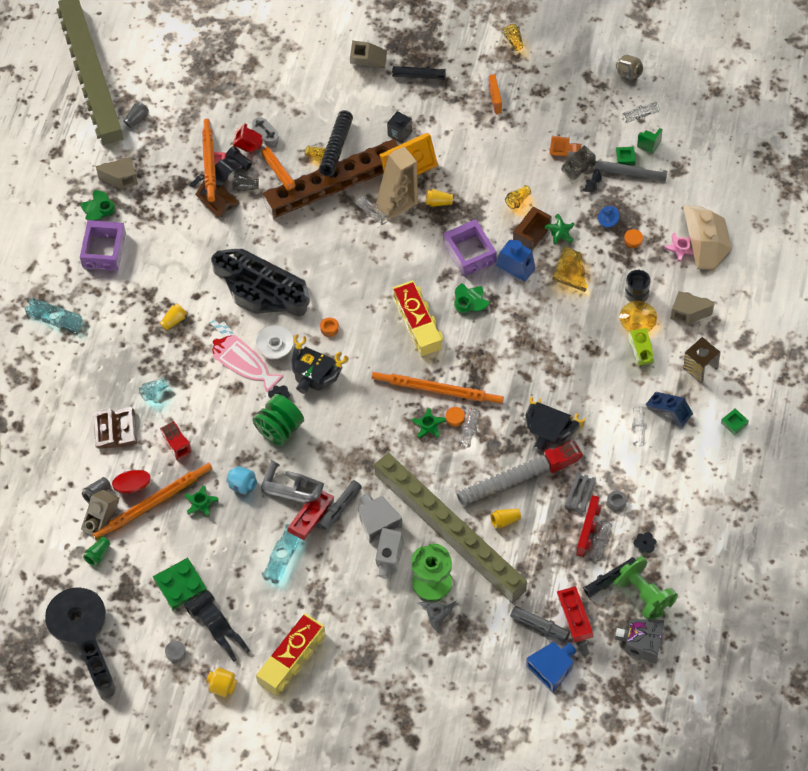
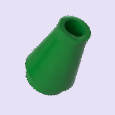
(96, 552)

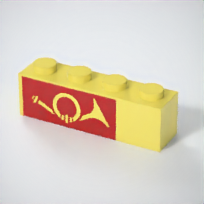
(417, 318)
(291, 654)

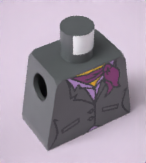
(642, 638)

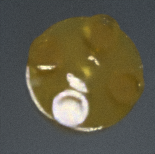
(638, 316)

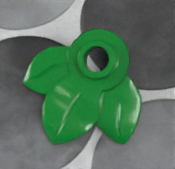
(95, 207)
(471, 297)

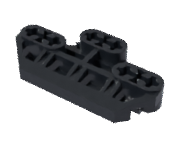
(253, 287)

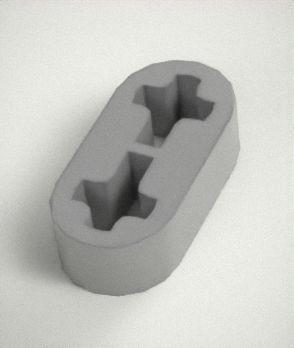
(267, 129)

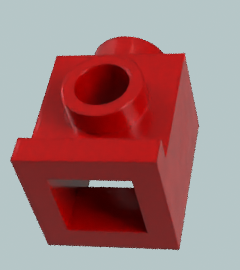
(247, 139)

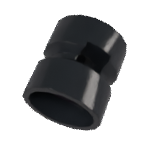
(637, 286)

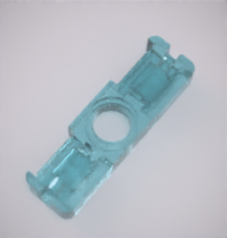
(65, 319)
(278, 565)

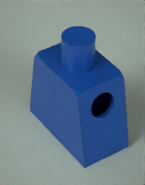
(516, 260)
(551, 664)

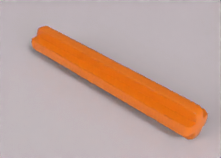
(278, 168)

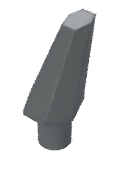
(583, 647)

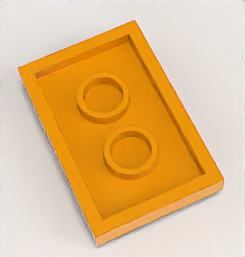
(422, 151)

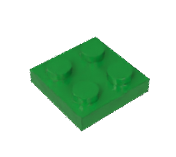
(179, 583)

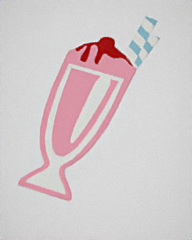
(240, 357)

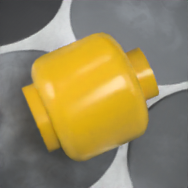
(221, 682)

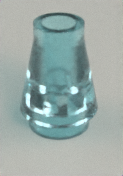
(152, 389)

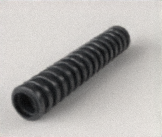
(336, 143)

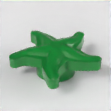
(560, 230)
(428, 424)
(200, 501)

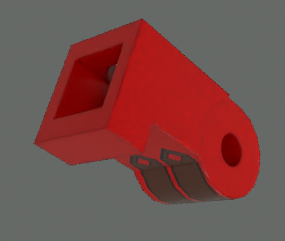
(175, 440)
(563, 456)

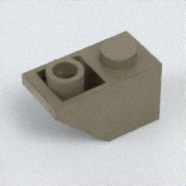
(367, 54)
(118, 173)
(691, 308)
(99, 511)

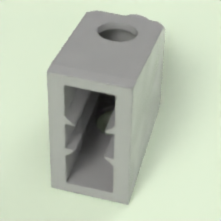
(377, 515)
(389, 546)

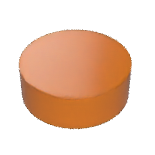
(633, 238)
(329, 327)
(455, 416)

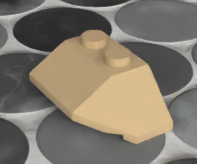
(707, 236)

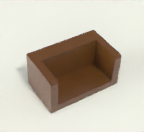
(532, 228)

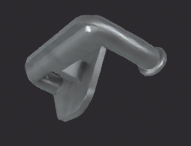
(292, 493)

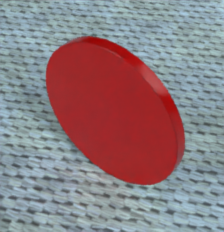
(131, 481)

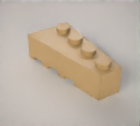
(399, 184)

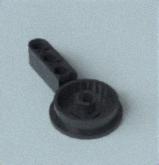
(83, 632)

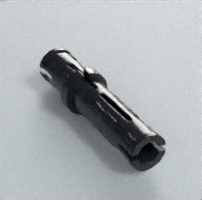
(416, 72)
(603, 581)

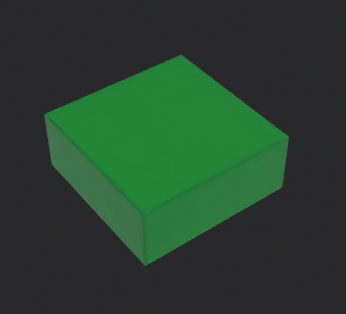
(625, 155)
(734, 421)

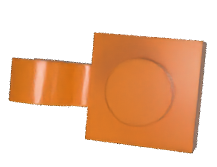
(561, 146)

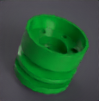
(278, 419)

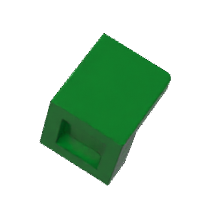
(649, 141)

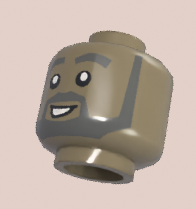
(629, 67)

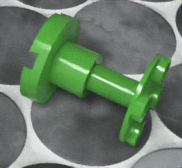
(431, 572)
(650, 594)

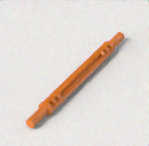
(208, 157)
(436, 387)
(152, 501)

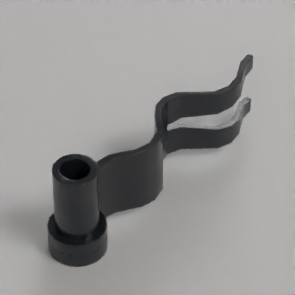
(224, 167)
(215, 622)

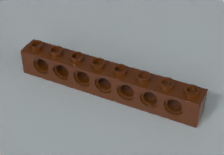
(363, 166)

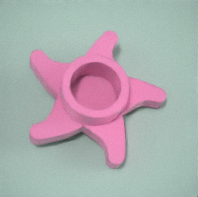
(680, 246)

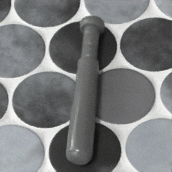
(610, 167)

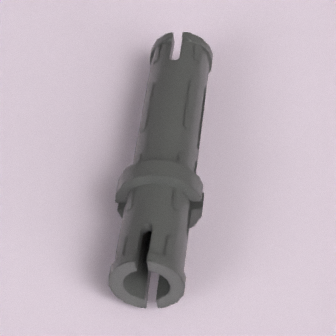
(334, 511)
(539, 623)

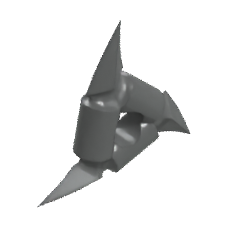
(434, 619)

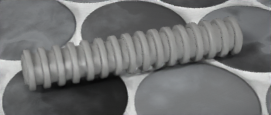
(504, 480)

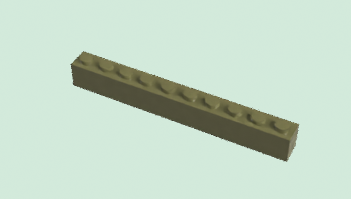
(90, 71)
(450, 527)

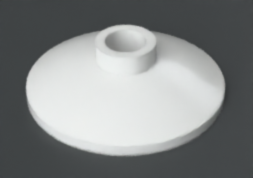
(274, 335)

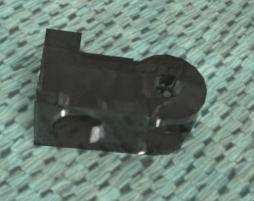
(579, 163)

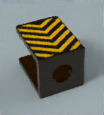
(696, 363)

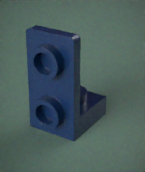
(672, 404)

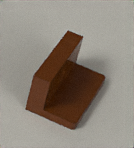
(222, 200)

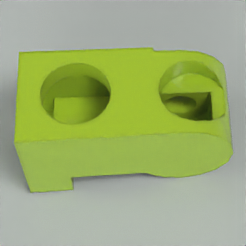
(641, 346)

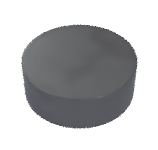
(616, 501)
(175, 651)

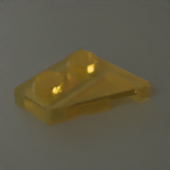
(570, 269)

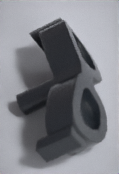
(591, 184)

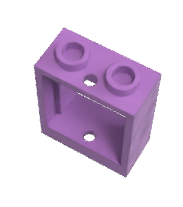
(104, 230)
(463, 233)

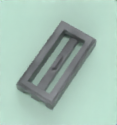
(584, 479)

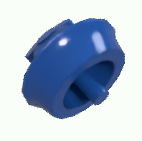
(609, 216)

